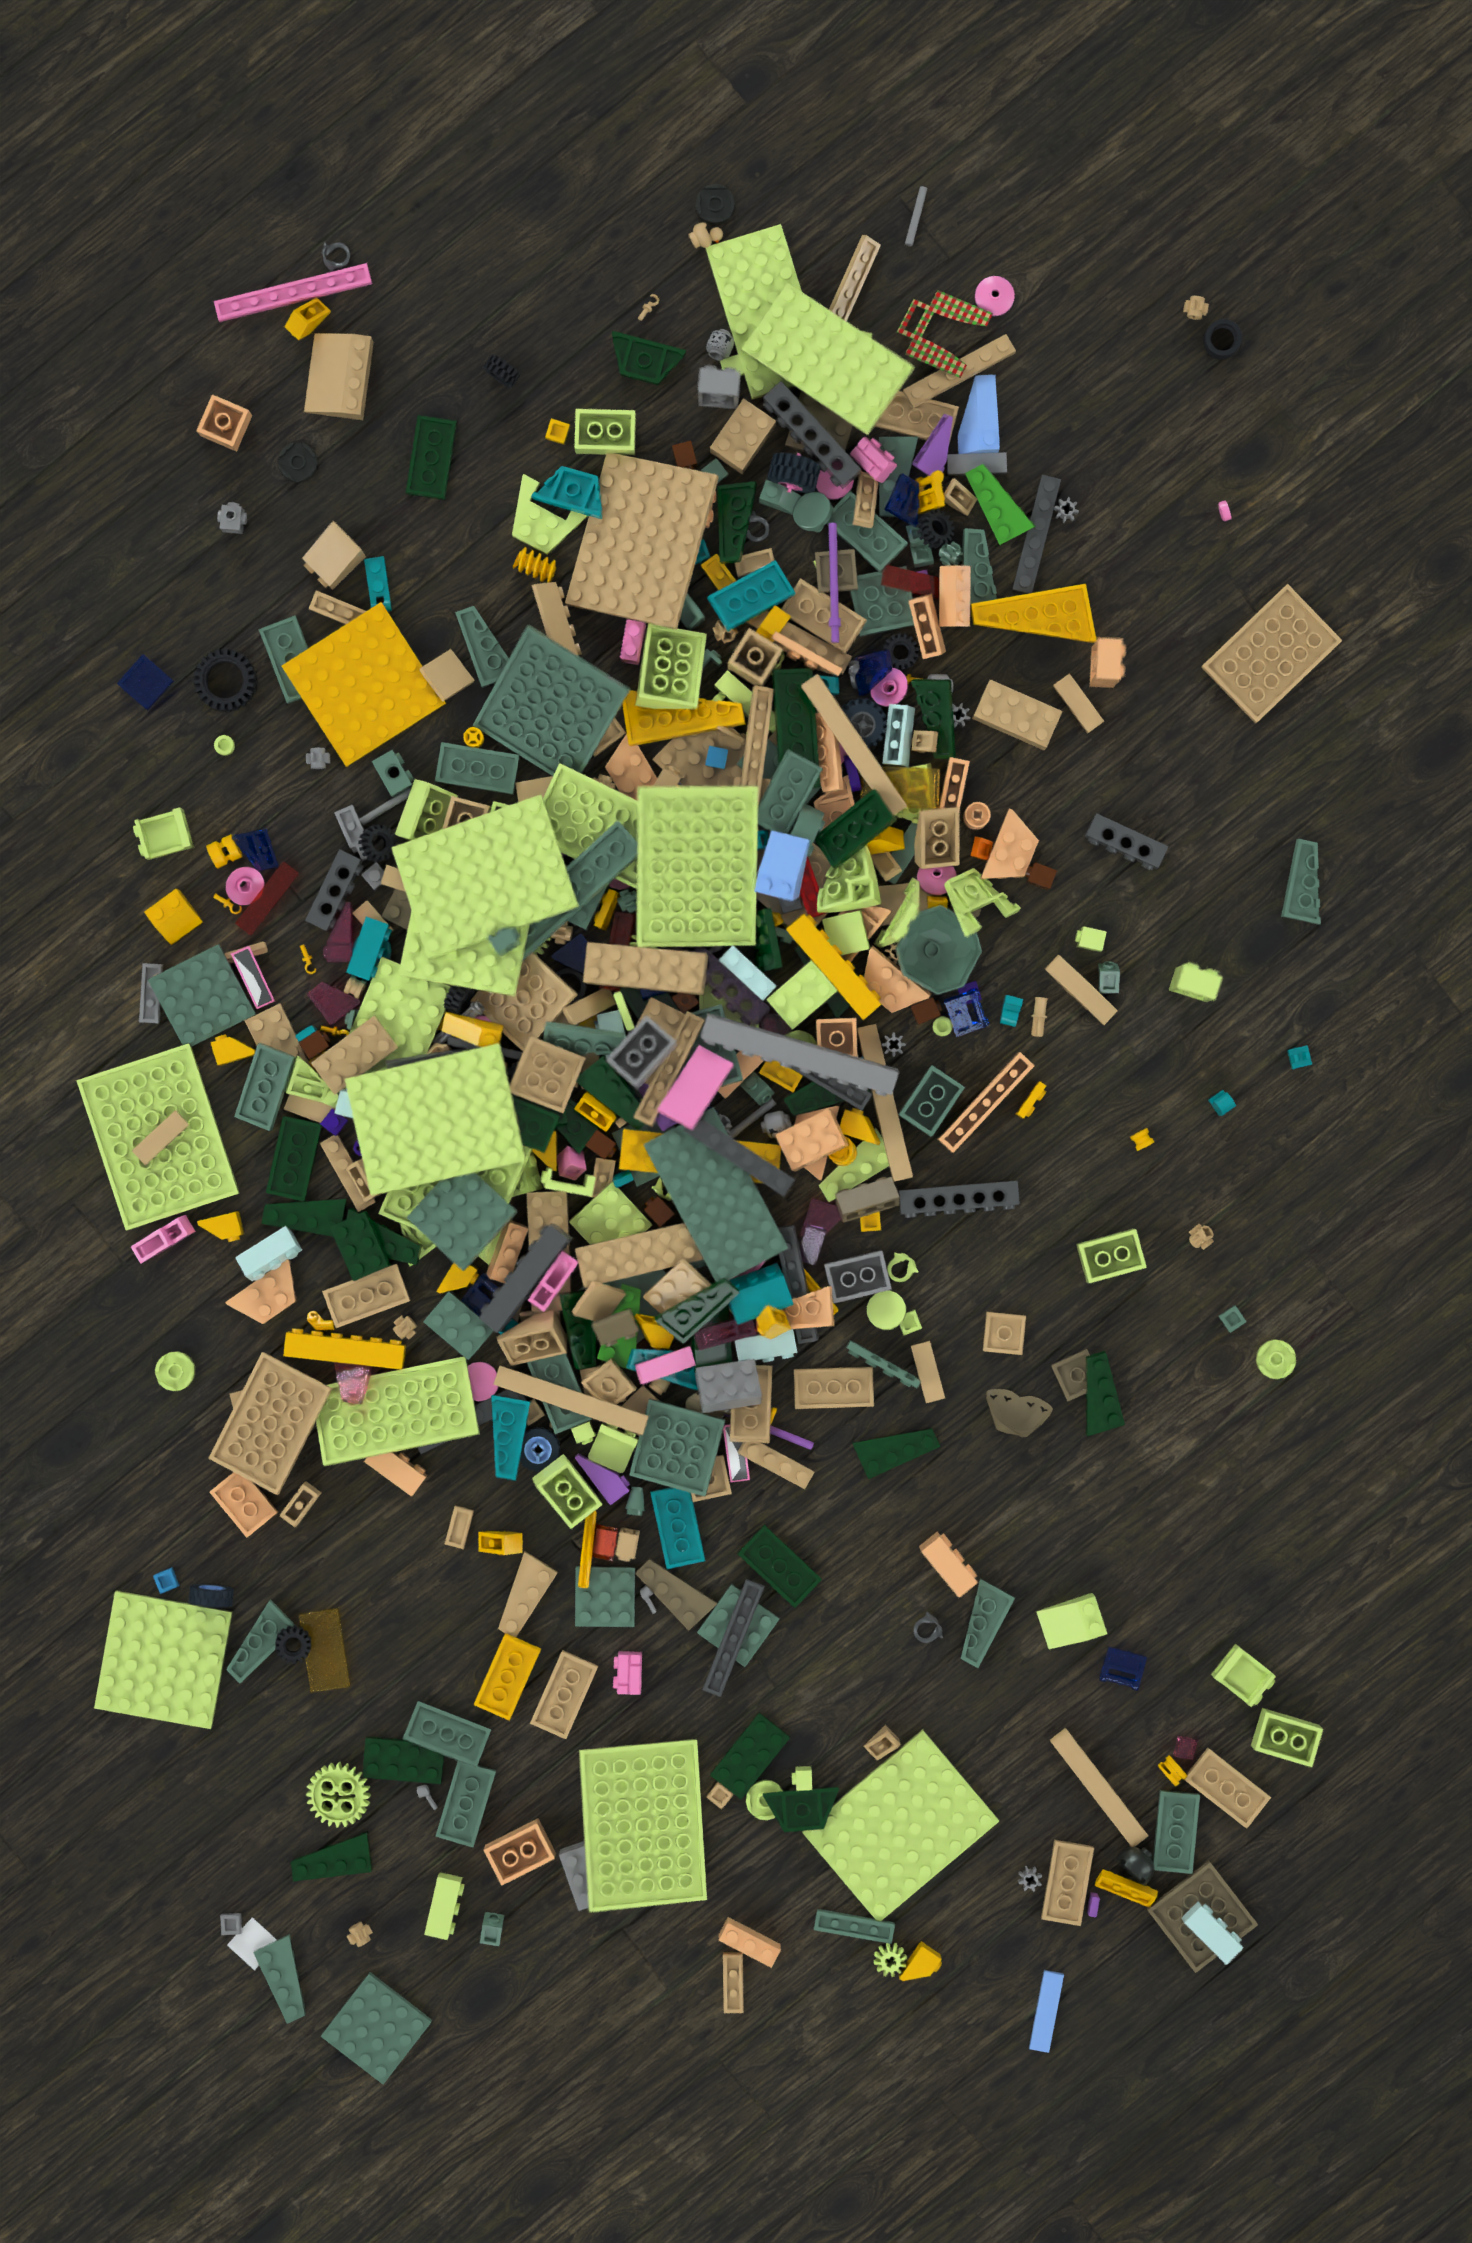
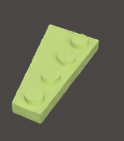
(868, 1162)

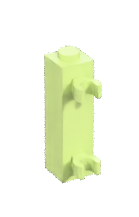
(734, 691)

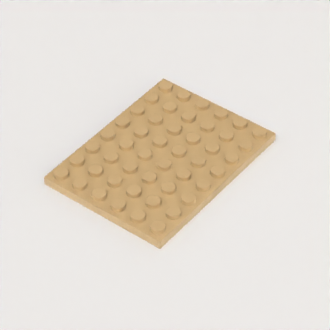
(647, 542)

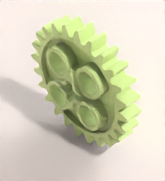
(339, 1812)

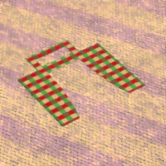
(948, 307)

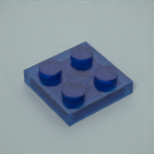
(145, 682)

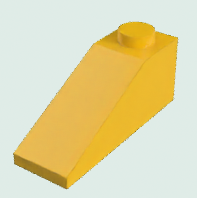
(472, 1030)

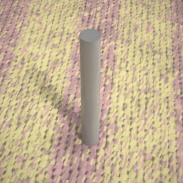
(916, 216)
(385, 807)
(752, 1118)

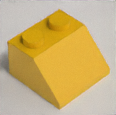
(173, 916)

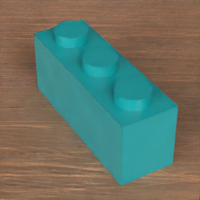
(369, 949)

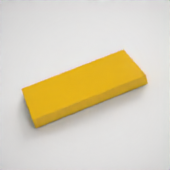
(507, 1676)

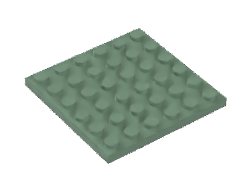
(550, 704)

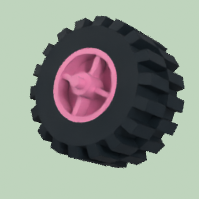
(794, 472)

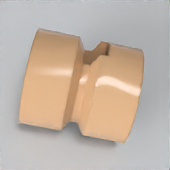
(976, 816)

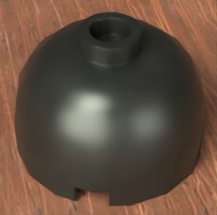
(1137, 1863)

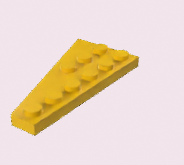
(1049, 613)
(654, 725)

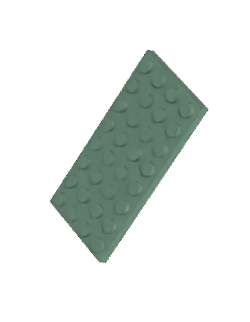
(715, 1202)

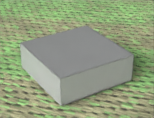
(231, 1924)

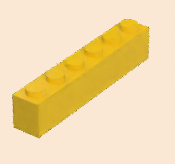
(831, 964)
(345, 1350)

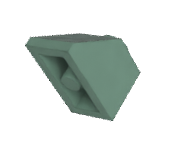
(777, 497)

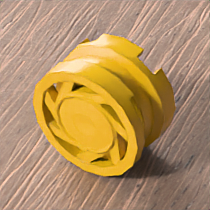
(846, 1155)
(1174, 1769)

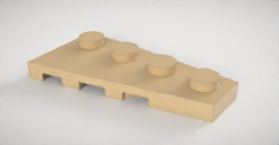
(527, 1590)

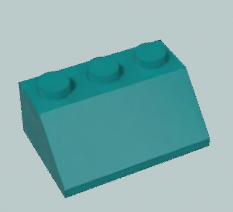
(757, 1291)

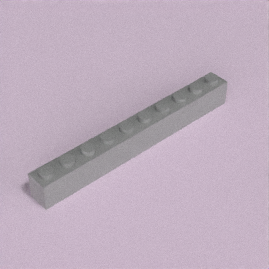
(800, 1054)

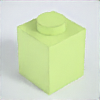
(1090, 939)

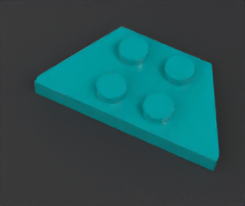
(572, 491)

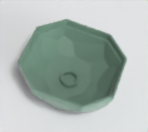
(937, 951)

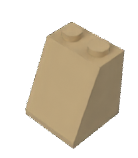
(333, 556)
(754, 659)

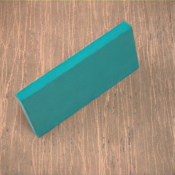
(751, 595)
(677, 1527)

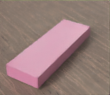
(665, 1365)

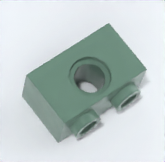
(385, 764)

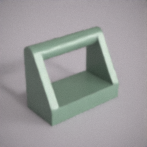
(691, 615)

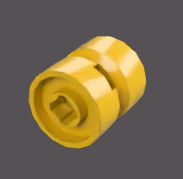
(218, 854)

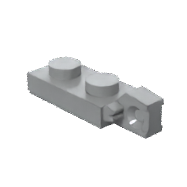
(351, 828)

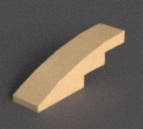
(1081, 989)

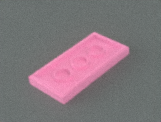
(695, 1087)

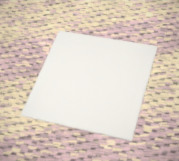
(251, 1939)

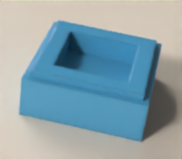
(716, 757)
(166, 1580)

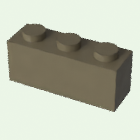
(867, 1199)

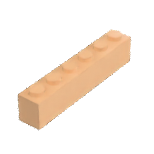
(985, 1102)

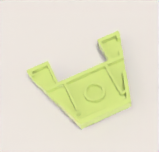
(537, 525)
(971, 893)
(907, 912)

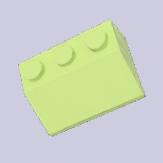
(423, 811)

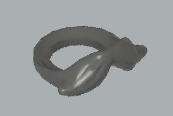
(329, 248)
(754, 518)
(853, 669)
(928, 1619)

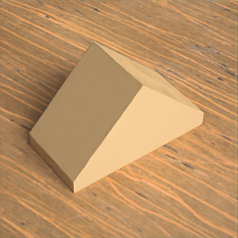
(959, 497)
(882, 1743)

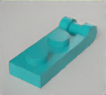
(378, 581)

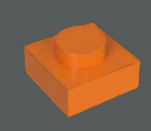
(981, 848)

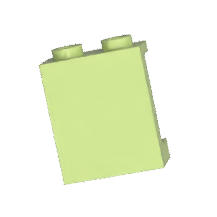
(163, 834)
(585, 1189)
(1244, 1675)

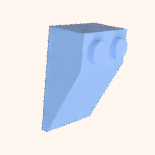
(783, 866)

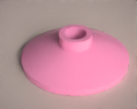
(995, 305)
(881, 693)
(253, 884)
(935, 884)

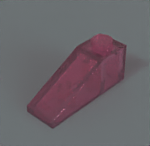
(341, 938)
(724, 1332)

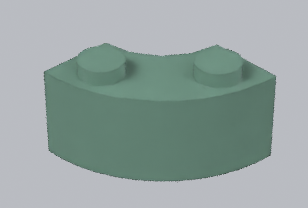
(808, 824)

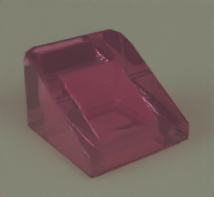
(1185, 1747)

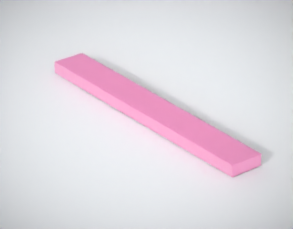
(293, 292)

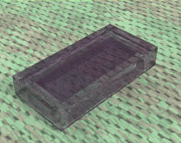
(812, 1243)

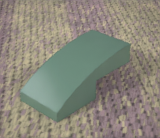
(920, 552)

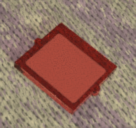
(604, 1542)

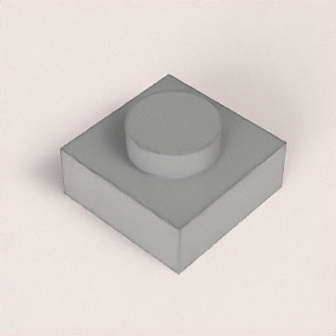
(374, 875)

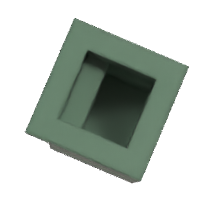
(505, 940)

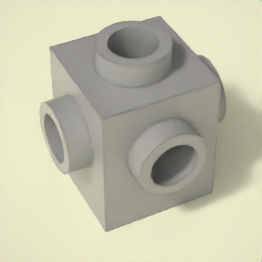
(230, 524)

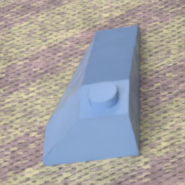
(980, 421)

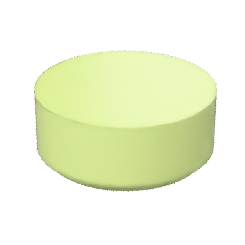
(224, 745)
(942, 1026)

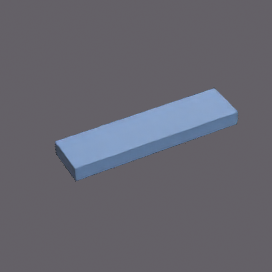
(1046, 2011)

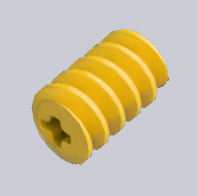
(536, 565)

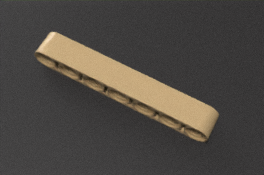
(1099, 1787)

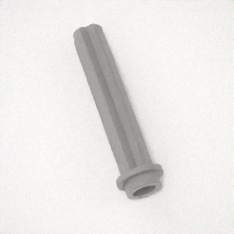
(475, 1009)

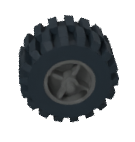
(867, 719)

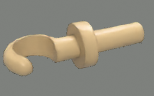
(647, 307)

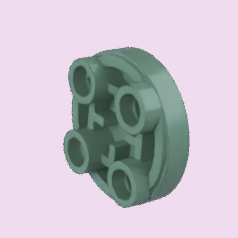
(812, 511)

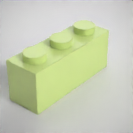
(444, 1906)

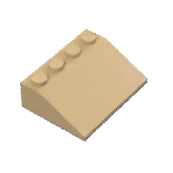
(339, 375)

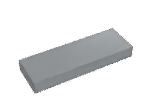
(961, 463)
(149, 1004)

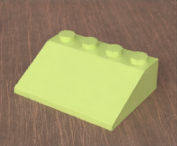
(670, 668)

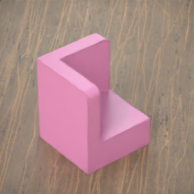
(571, 1163)

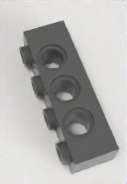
(1155, 849)
(342, 861)

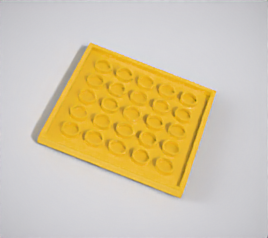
(363, 684)

